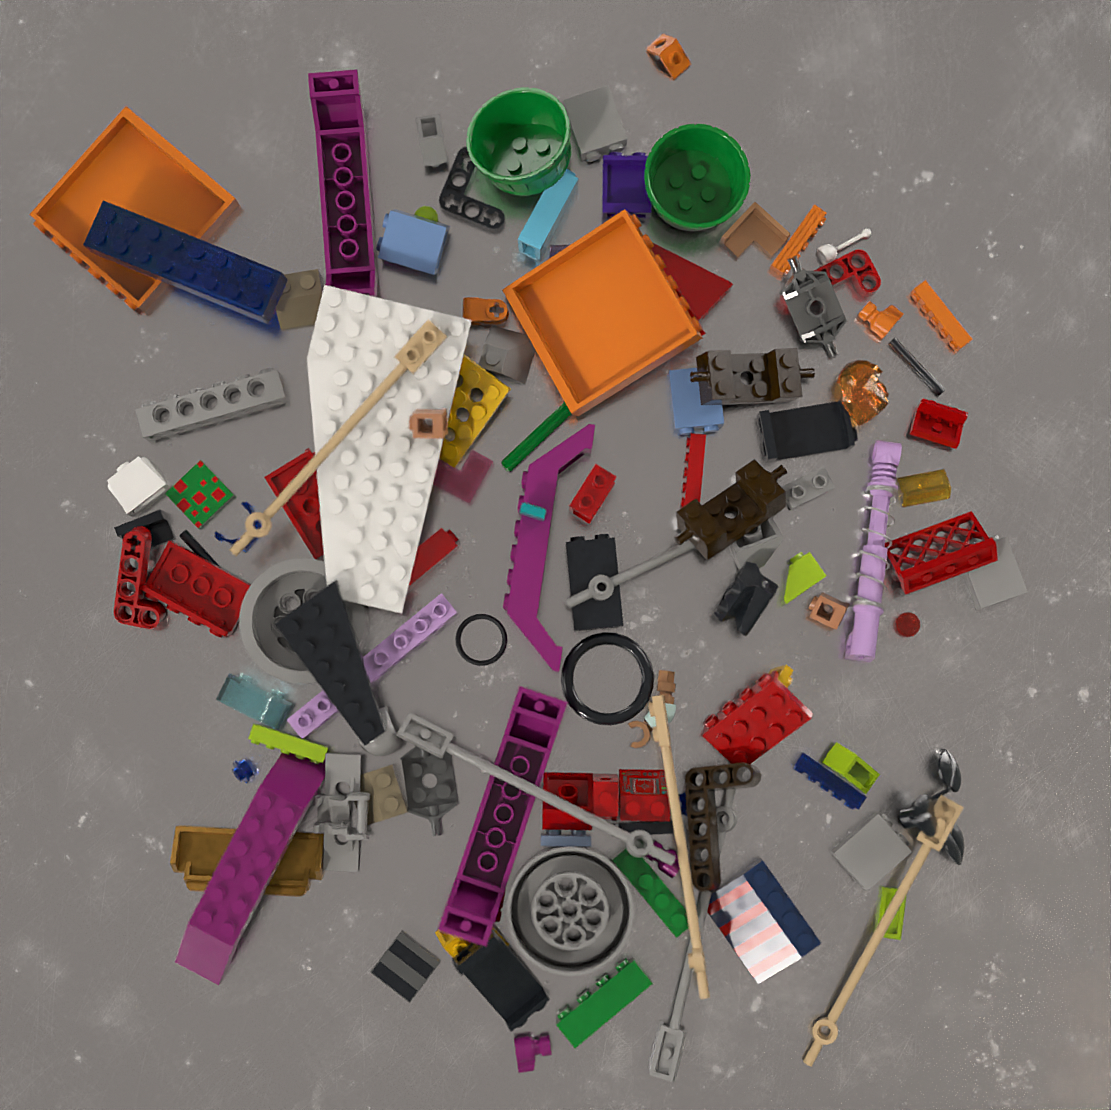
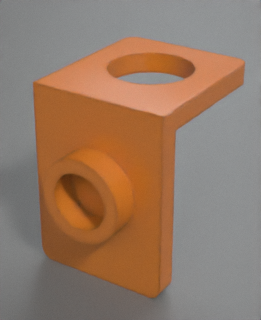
(671, 54)

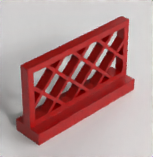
(946, 564)

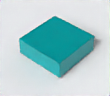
(533, 511)

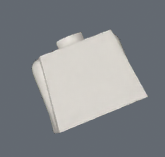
(137, 485)

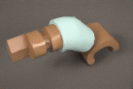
(666, 687)

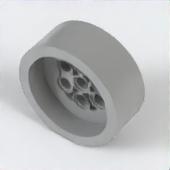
(266, 606)
(597, 943)

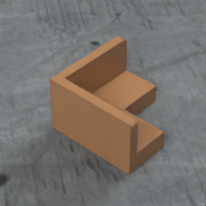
(755, 227)

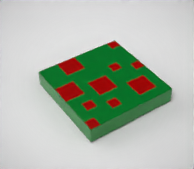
(199, 494)

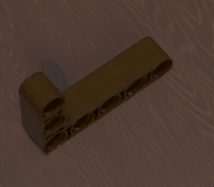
(708, 816)

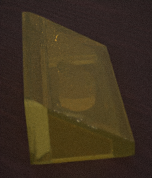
(924, 488)

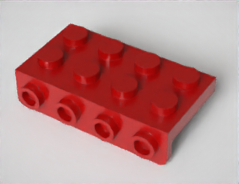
(304, 504)
(197, 589)
(756, 720)

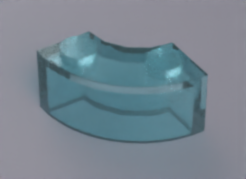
(253, 700)

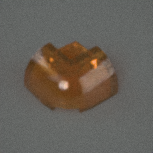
(862, 391)

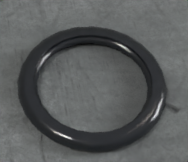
(568, 674)

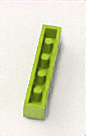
(287, 743)

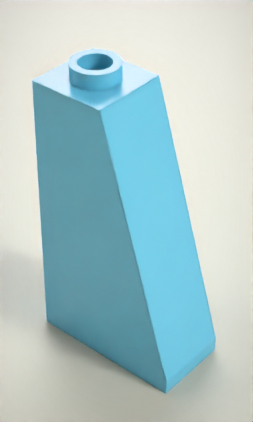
(547, 216)

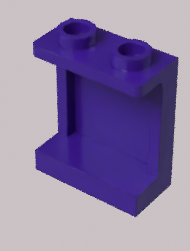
(624, 185)

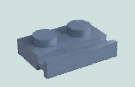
(576, 838)

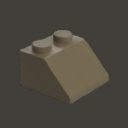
(300, 299)
(385, 794)

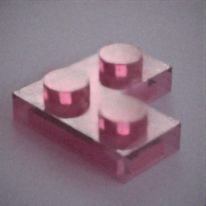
(463, 482)

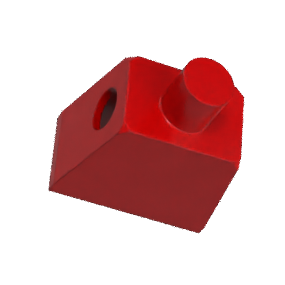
(605, 796)

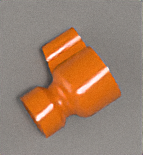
(880, 321)

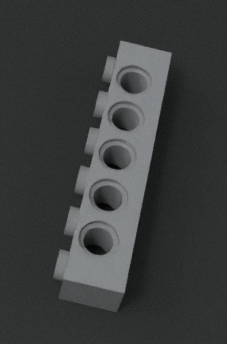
(149, 413)

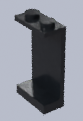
(806, 431)
(585, 562)
(502, 980)

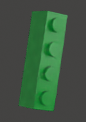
(653, 890)
(603, 1002)

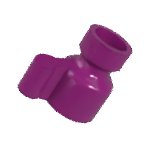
(669, 870)
(528, 1048)

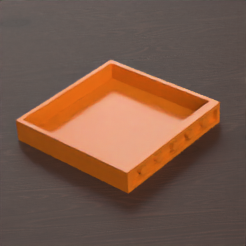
(139, 173)
(602, 312)

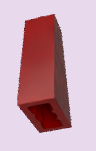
(697, 285)
(432, 554)

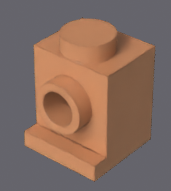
(422, 430)
(831, 619)

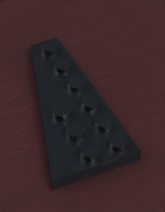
(329, 649)

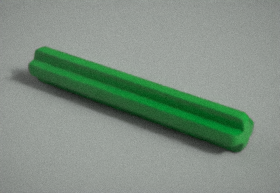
(536, 437)

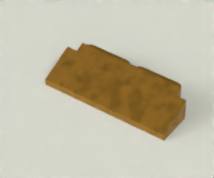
(200, 849)

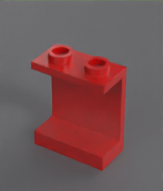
(592, 494)

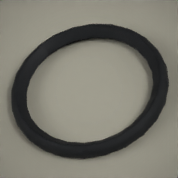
(458, 641)

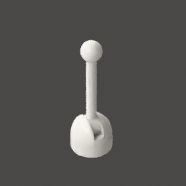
(828, 252)

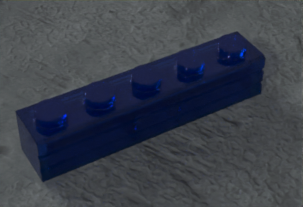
(829, 781)

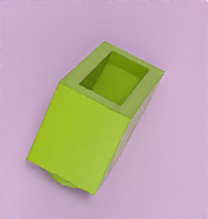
(800, 576)
(851, 768)

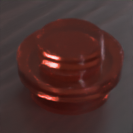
(907, 624)

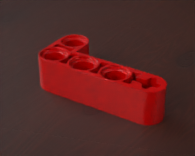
(852, 273)
(137, 577)

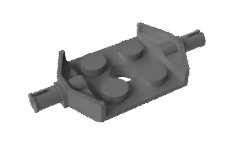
(800, 292)
(425, 801)

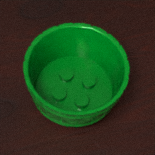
(521, 140)
(696, 177)

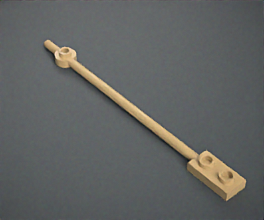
(411, 357)
(661, 733)
(946, 814)

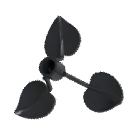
(923, 812)

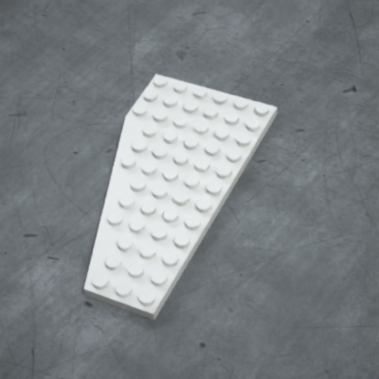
(379, 476)

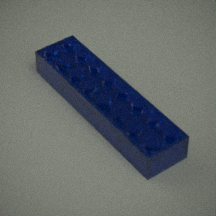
(185, 262)

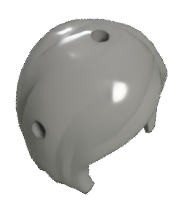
(386, 742)

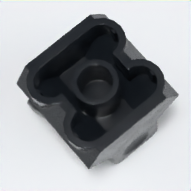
(746, 598)

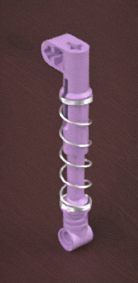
(868, 607)

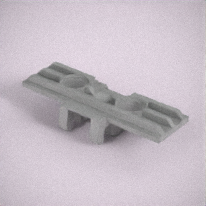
(334, 813)

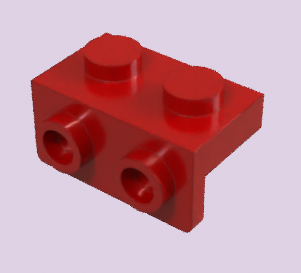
(938, 423)

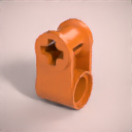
(480, 311)

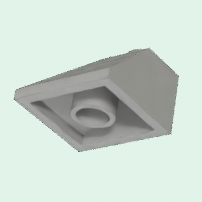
(507, 355)
(757, 544)

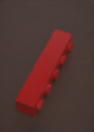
(694, 468)

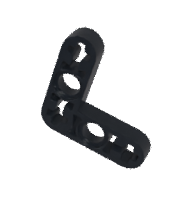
(459, 194)

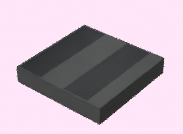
(405, 967)

